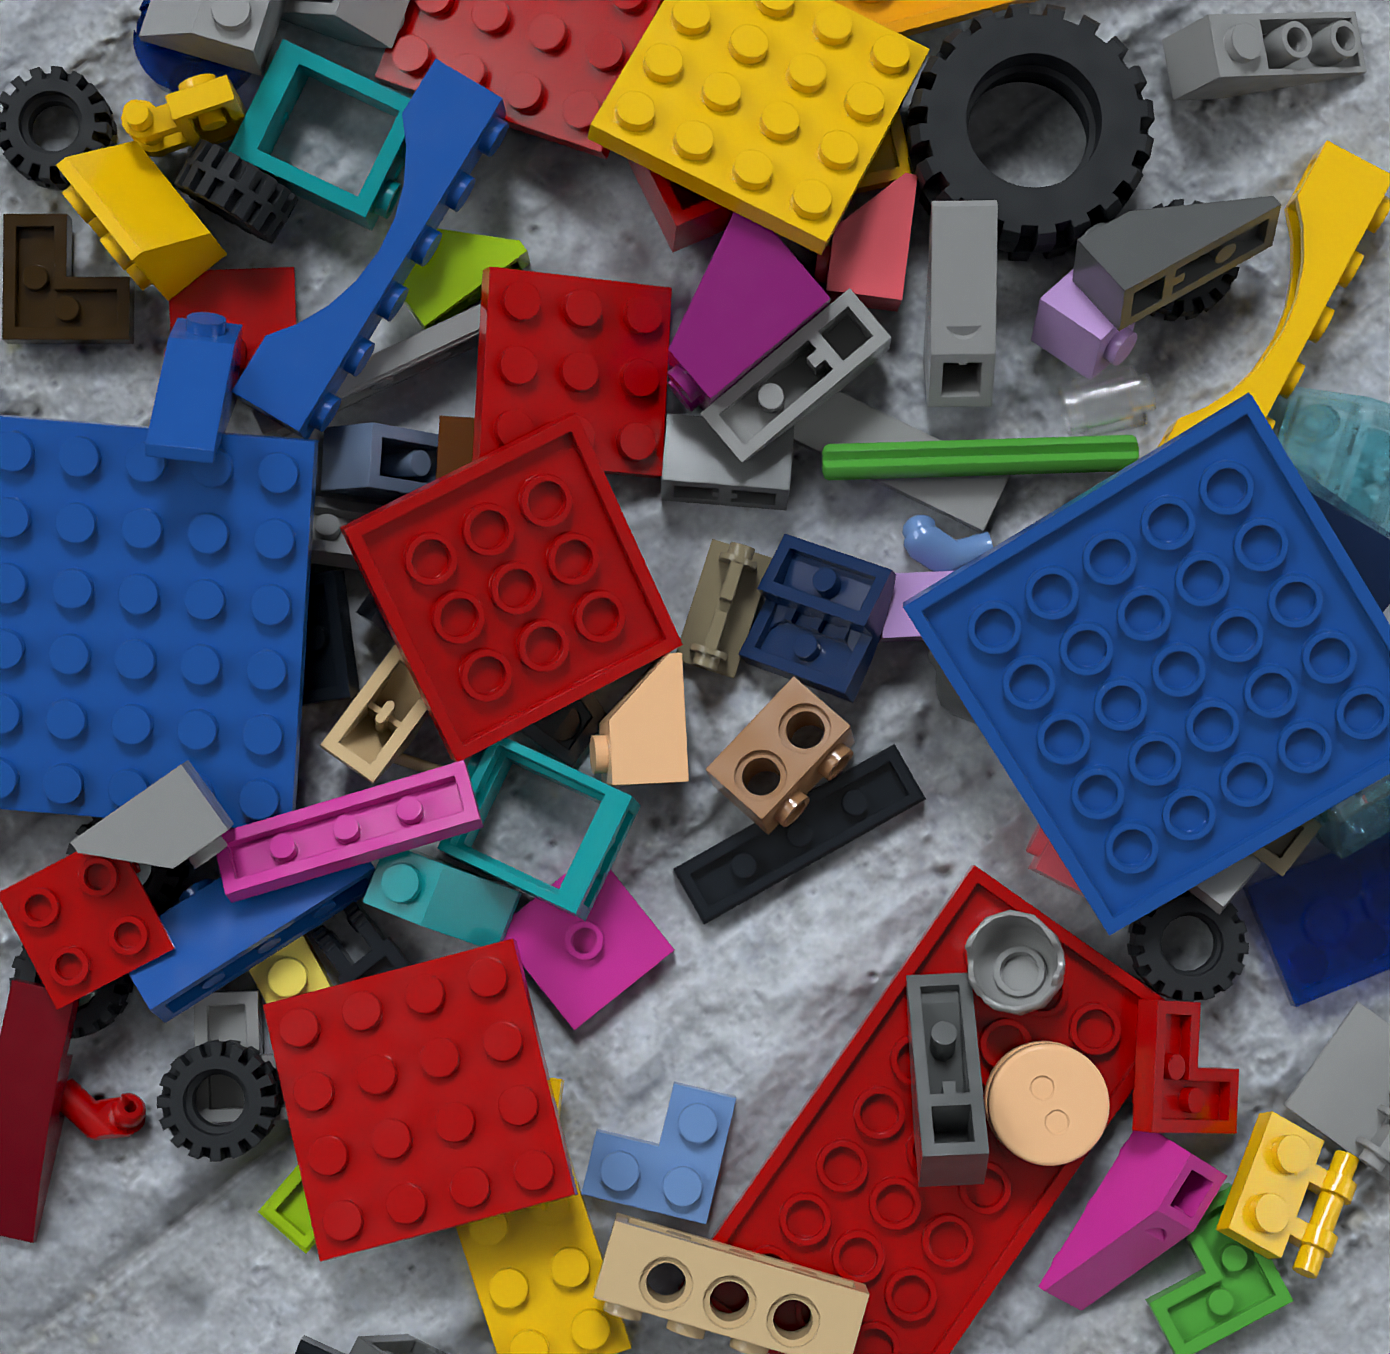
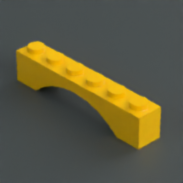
(1325, 222)

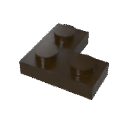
(44, 299)

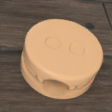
(1046, 1103)

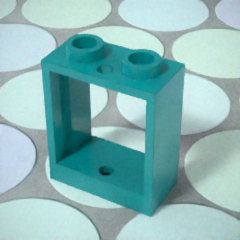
(272, 109)
(598, 848)

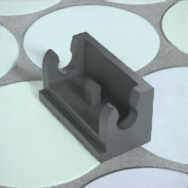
(705, 471)

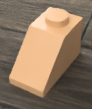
(645, 731)

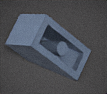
(377, 460)

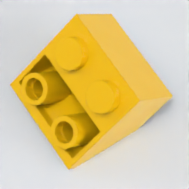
(140, 217)

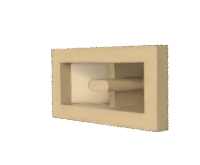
(379, 720)

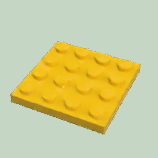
(761, 106)

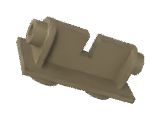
(723, 607)

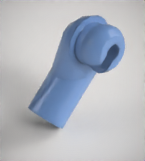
(939, 550)

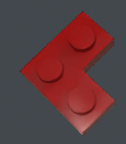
(1168, 1084)

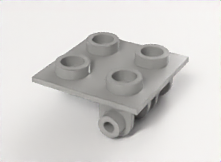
(1349, 1089)

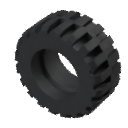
(1055, 56)

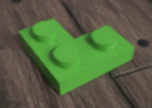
(1221, 1297)

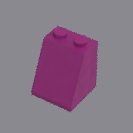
(740, 313)

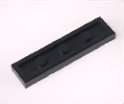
(834, 817)

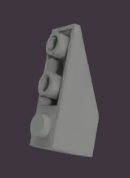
(1261, 53)
(961, 304)

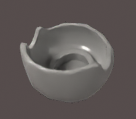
(1015, 962)

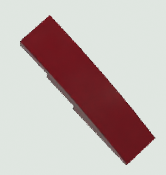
(31, 1093)

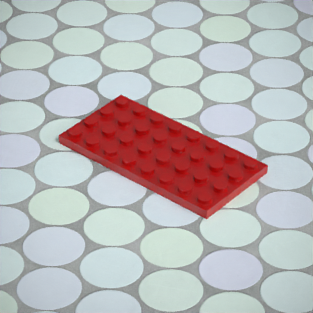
(845, 1171)

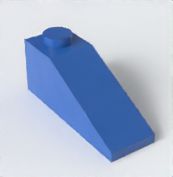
(195, 389)

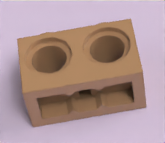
(768, 747)

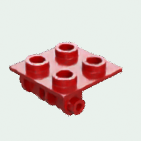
(254, 297)
(85, 923)

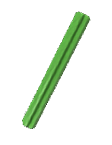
(978, 457)

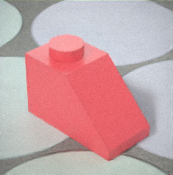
(872, 249)

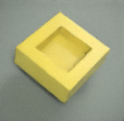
(290, 972)

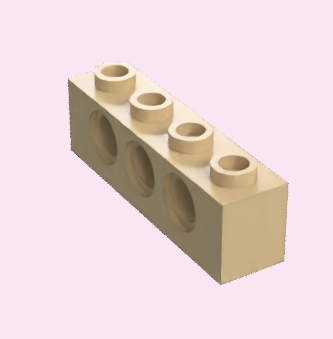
(640, 1245)

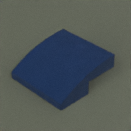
(819, 617)

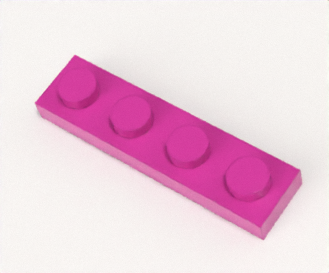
(348, 831)

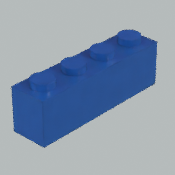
(225, 939)

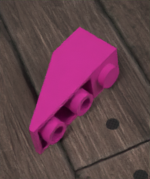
(1138, 1212)

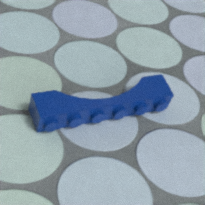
(304, 365)

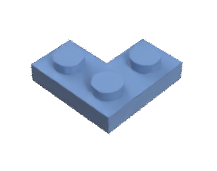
(676, 1173)

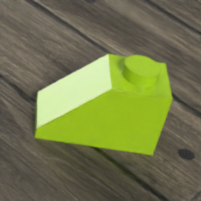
(454, 274)

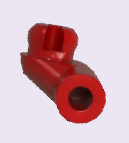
(105, 1117)

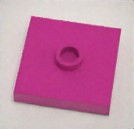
(591, 960)

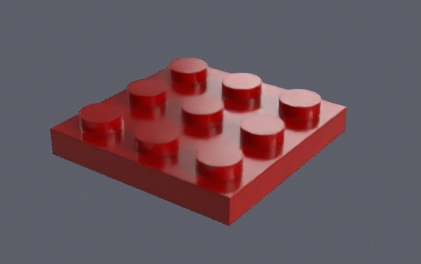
(577, 349)

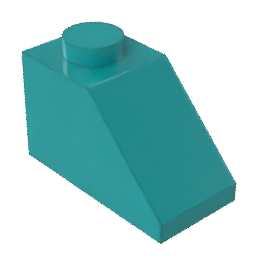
(442, 897)

